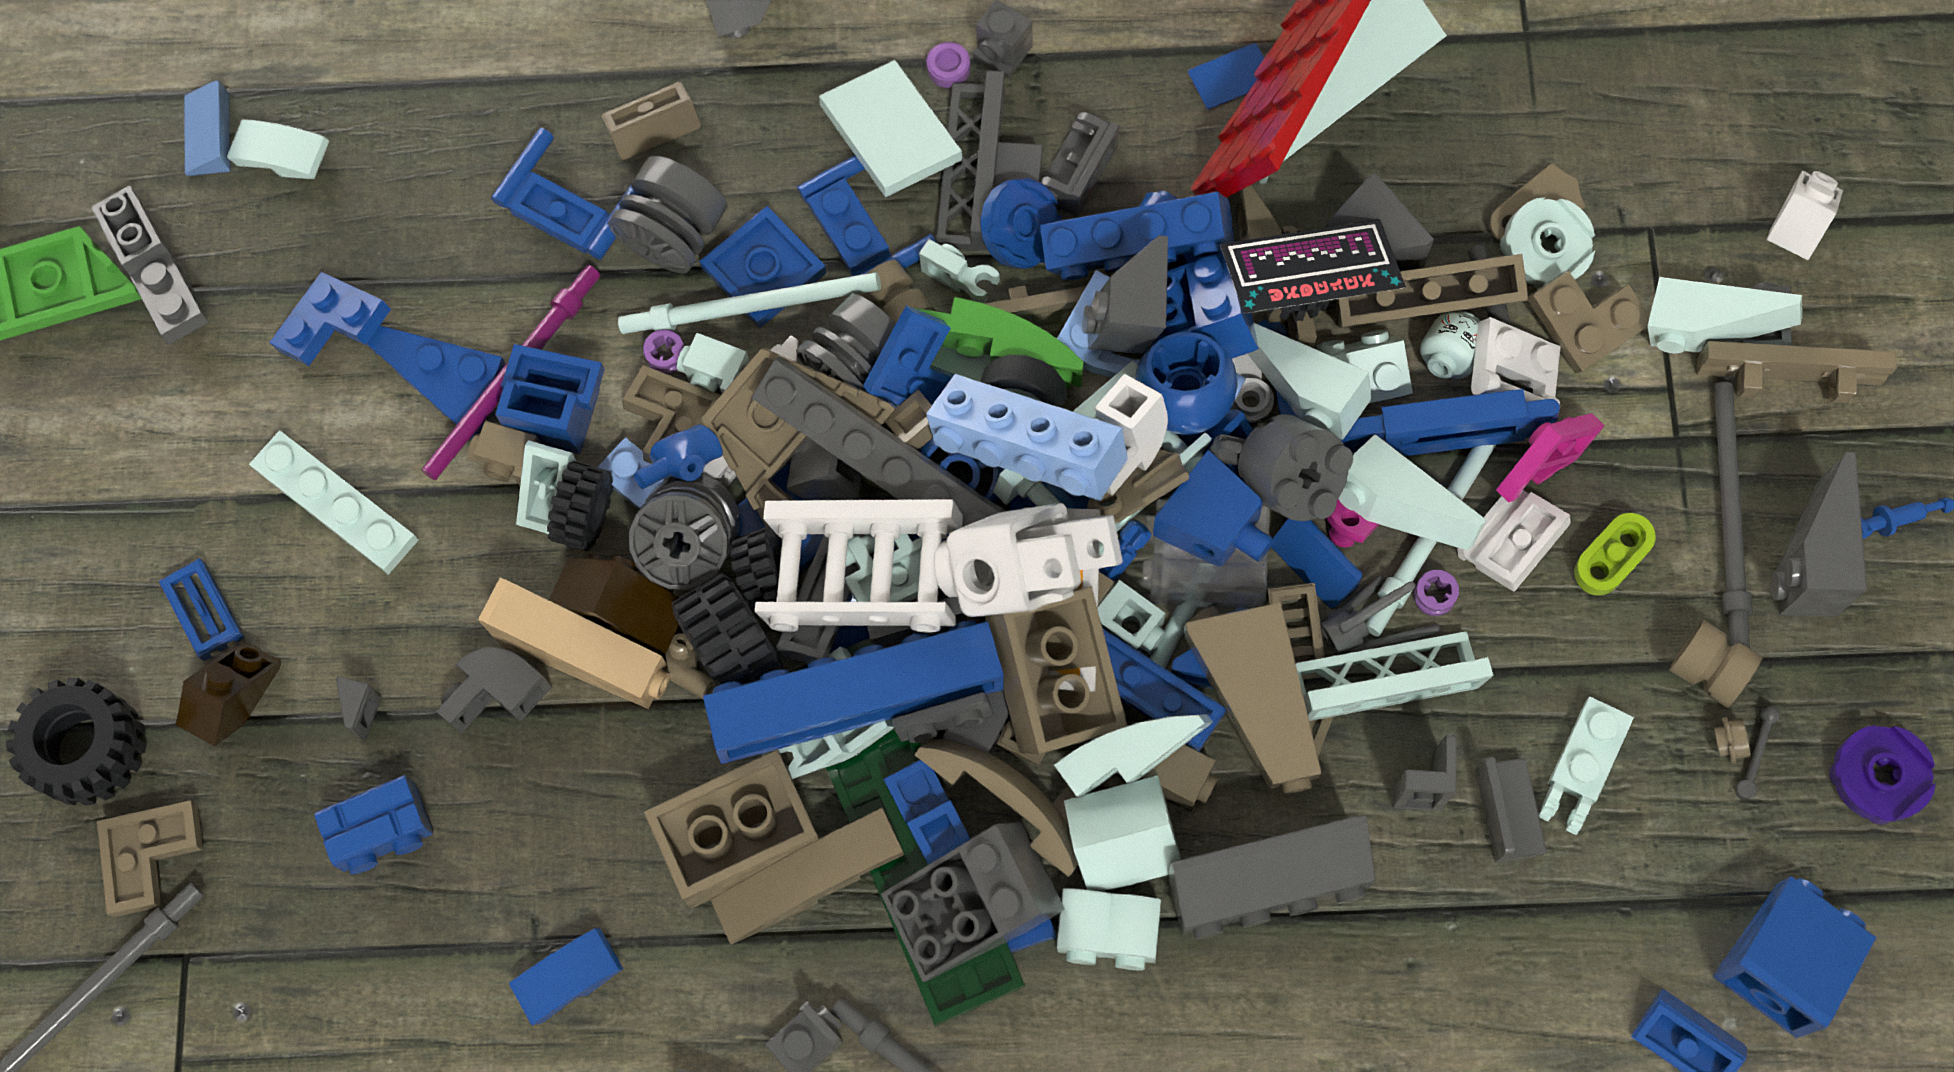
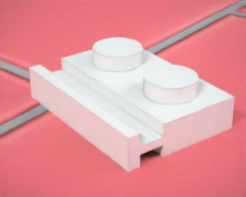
(1516, 538)

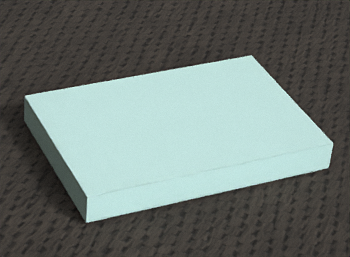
(890, 128)

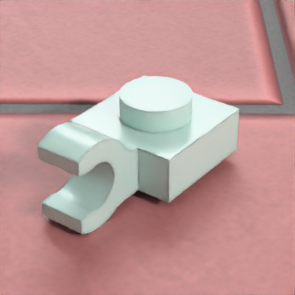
(951, 269)

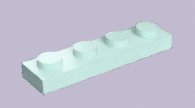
(334, 502)

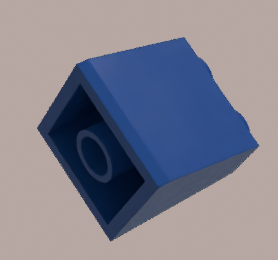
(1797, 958)

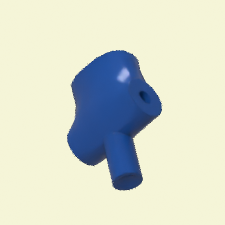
(680, 456)

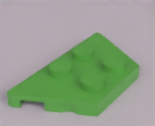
(57, 282)

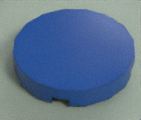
(1013, 222)

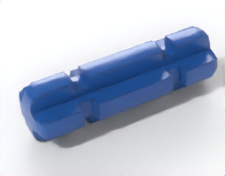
(1132, 538)

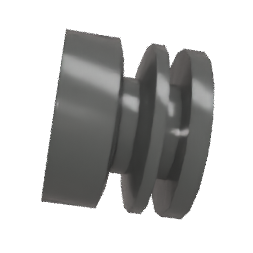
(668, 214)
(860, 337)
(698, 510)

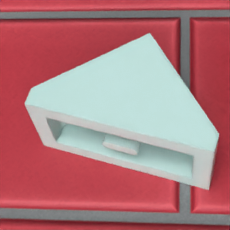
(539, 478)

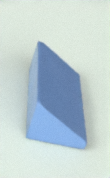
(207, 130)

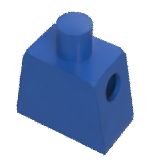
(1213, 515)

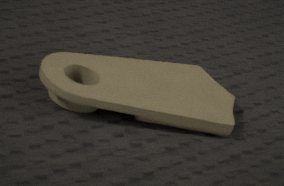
(1549, 183)
(1143, 486)

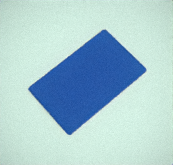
(1227, 75)

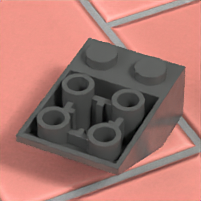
(972, 900)

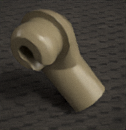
(683, 670)

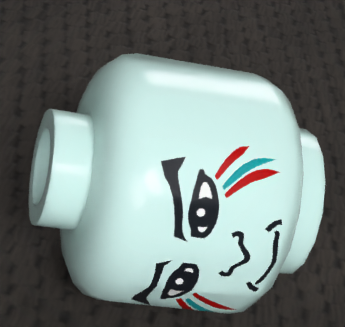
(1451, 345)

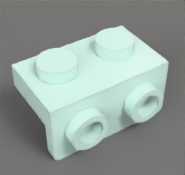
(1380, 356)

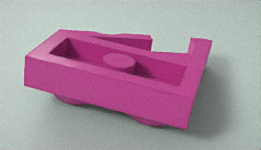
(1551, 449)

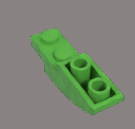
(995, 332)

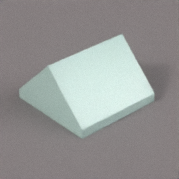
(1122, 834)

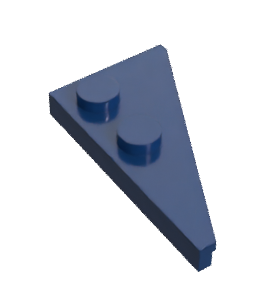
(440, 371)

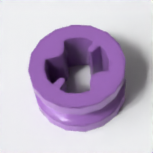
(658, 339)
(1443, 581)

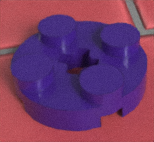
(1878, 801)

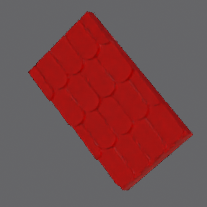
(1311, 77)

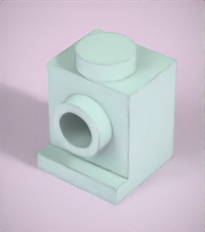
(711, 363)
(1127, 605)

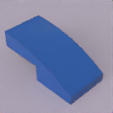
(926, 810)
(565, 975)

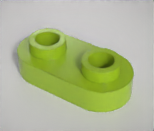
(1612, 555)

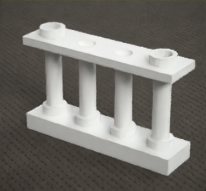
(839, 522)

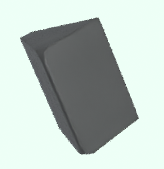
(358, 705)

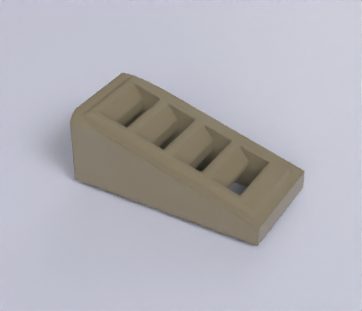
(1310, 611)

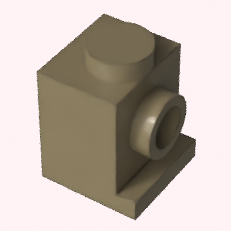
(500, 451)

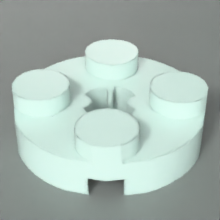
(1562, 220)

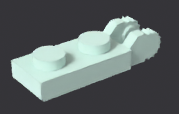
(1586, 760)

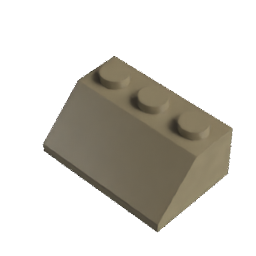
(1053, 639)
(730, 828)

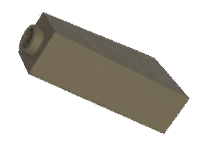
(1258, 683)

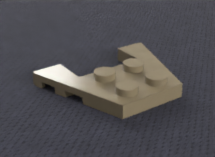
(760, 442)

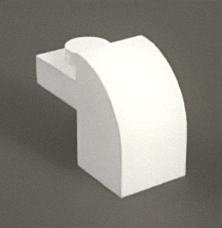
(1142, 419)

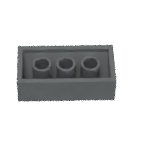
(1272, 877)

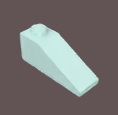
(1694, 312)
(1313, 382)
(1401, 496)

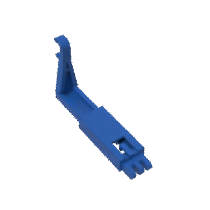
(1446, 422)

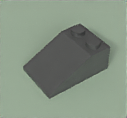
(1825, 555)

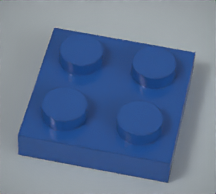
(762, 259)

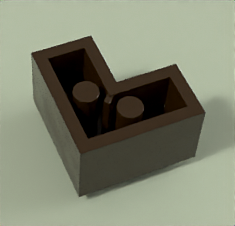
(618, 600)

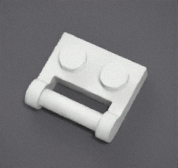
(1516, 356)

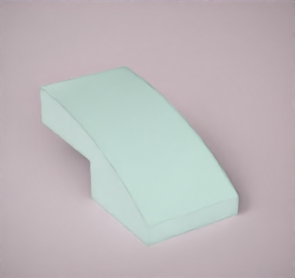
(278, 147)

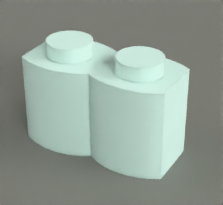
(1108, 927)

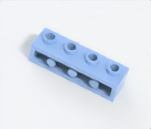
(1027, 437)

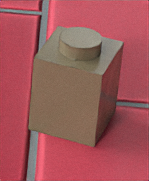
(1185, 777)

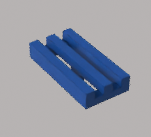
(218, 640)

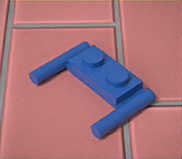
(553, 207)
(848, 223)

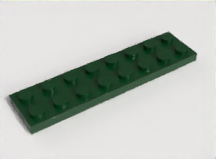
(862, 792)

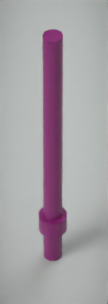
(564, 306)

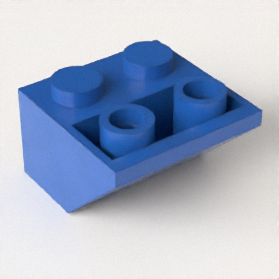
(1206, 302)

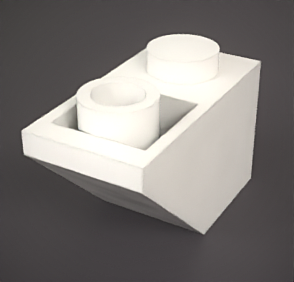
(1806, 213)

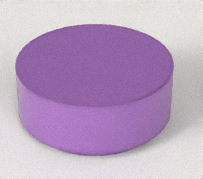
(948, 64)

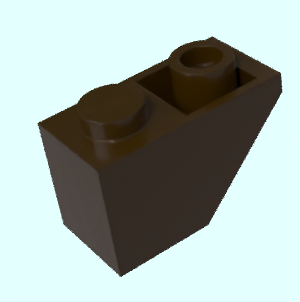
(225, 692)

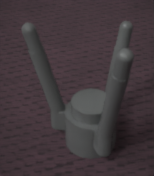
(1346, 629)

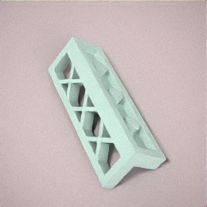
(1388, 687)

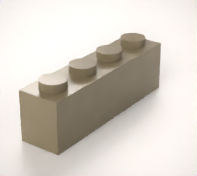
(1440, 291)

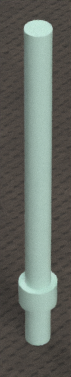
(668, 317)
(1423, 546)

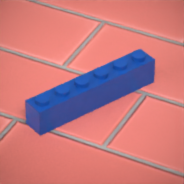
(852, 691)

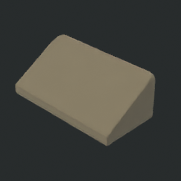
(651, 120)

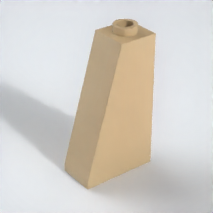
(573, 644)

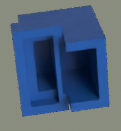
(550, 396)

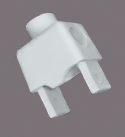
(1022, 559)

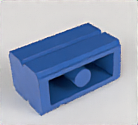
(374, 825)

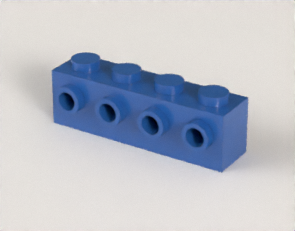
(1115, 237)

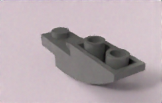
(150, 265)

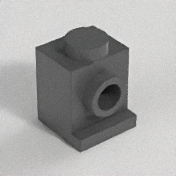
(1003, 38)

